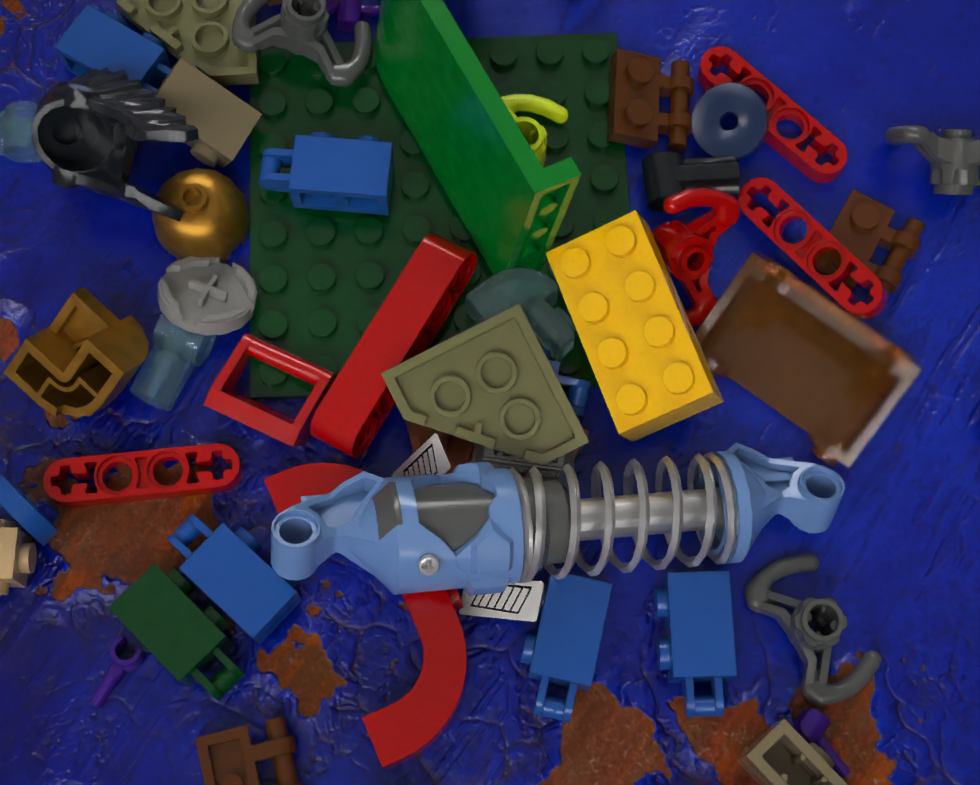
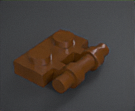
(634, 101)
(860, 229)
(233, 759)

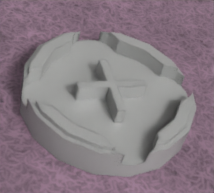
(207, 295)

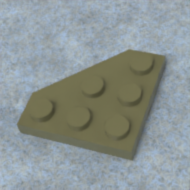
(198, 34)
(490, 390)

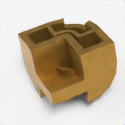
(80, 358)

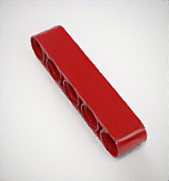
(400, 330)

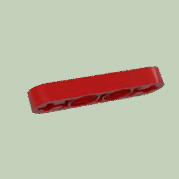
(779, 108)
(811, 247)
(143, 468)

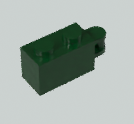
(177, 630)

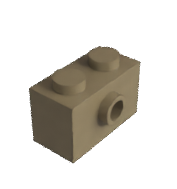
(217, 113)
(787, 759)

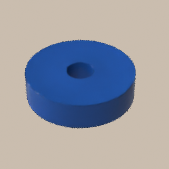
(26, 512)

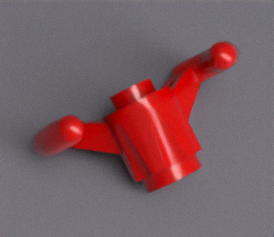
(690, 247)

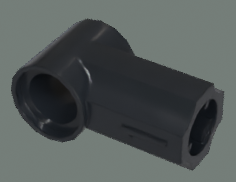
(670, 173)

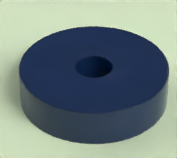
(715, 106)

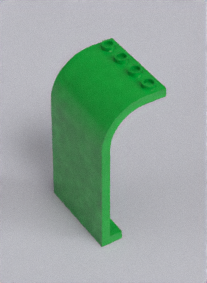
(471, 136)

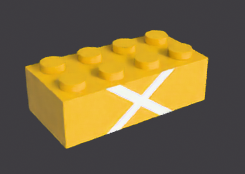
(633, 327)

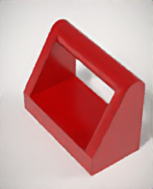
(259, 416)

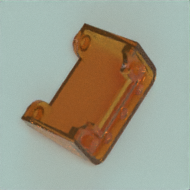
(806, 358)

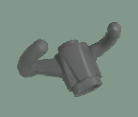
(304, 32)
(952, 157)
(806, 642)

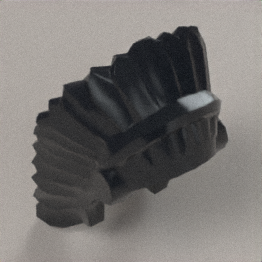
(91, 132)

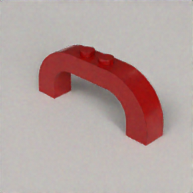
(428, 708)

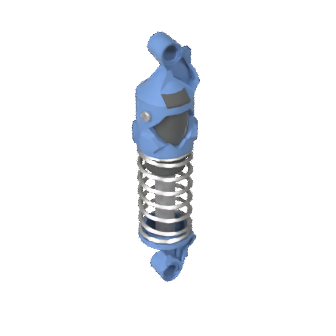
(501, 528)

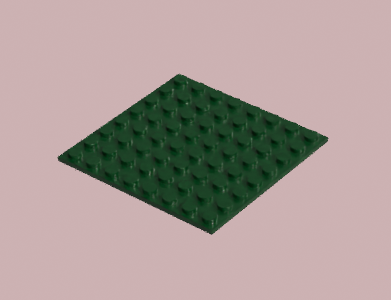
(331, 270)

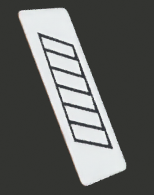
(426, 460)
(517, 602)

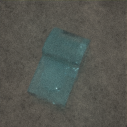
(536, 296)

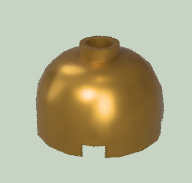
(213, 218)

